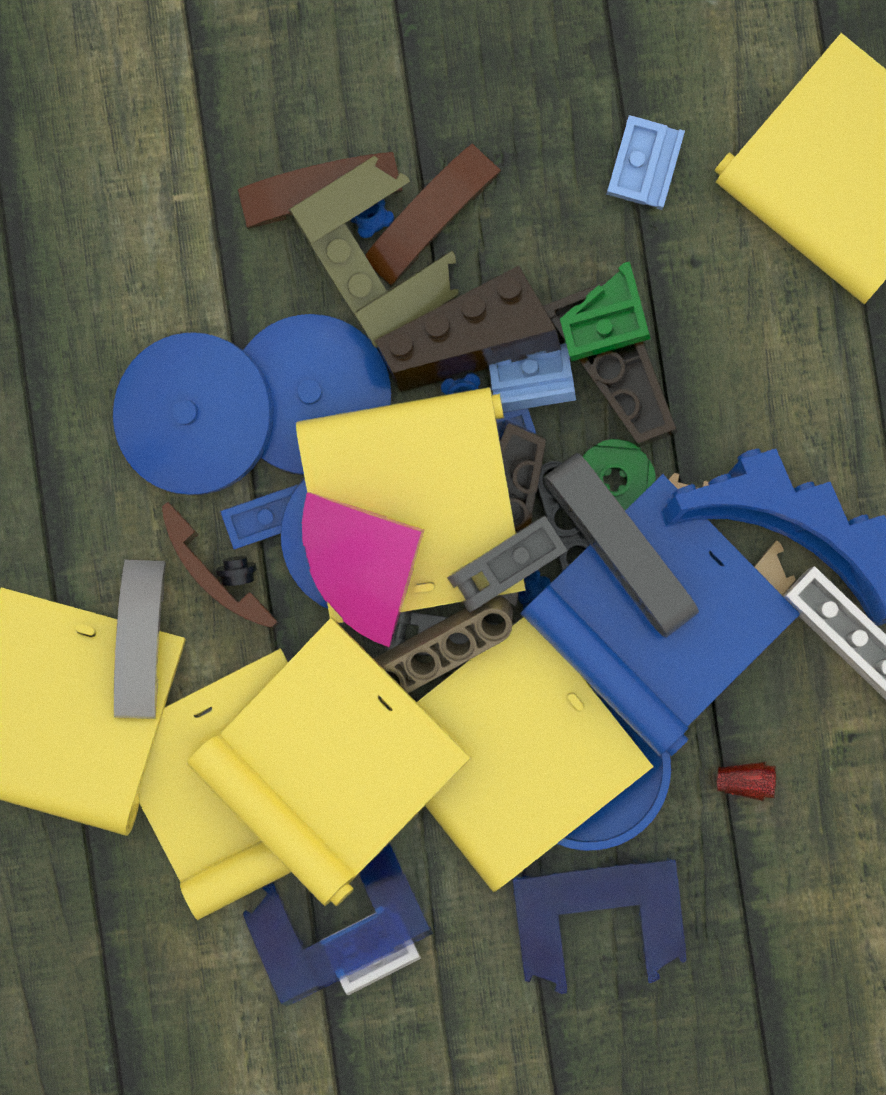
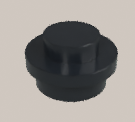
(236, 571)

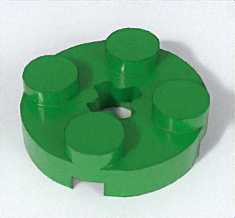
(631, 465)

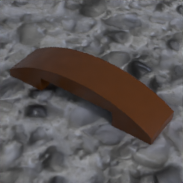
(272, 197)
(430, 213)
(181, 534)

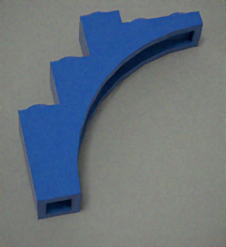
(811, 515)

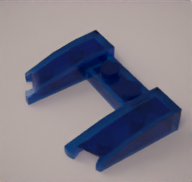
(645, 884)
(303, 971)

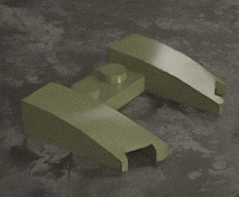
(323, 225)

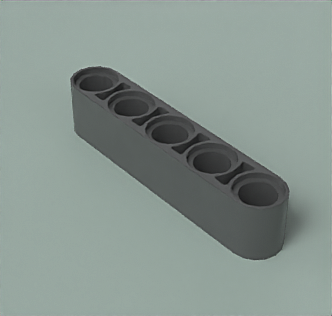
(621, 545)

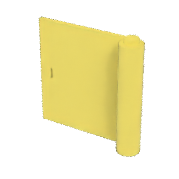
(822, 168)
(423, 466)
(57, 714)
(537, 749)
(327, 764)
(200, 834)

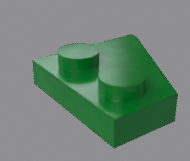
(607, 318)

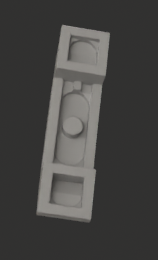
(138, 639)

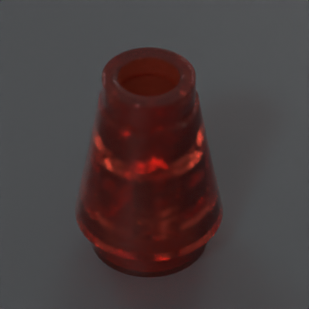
(748, 780)

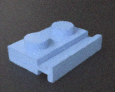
(645, 162)
(534, 381)

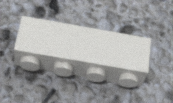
(841, 626)

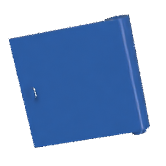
(649, 678)

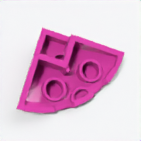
(360, 563)

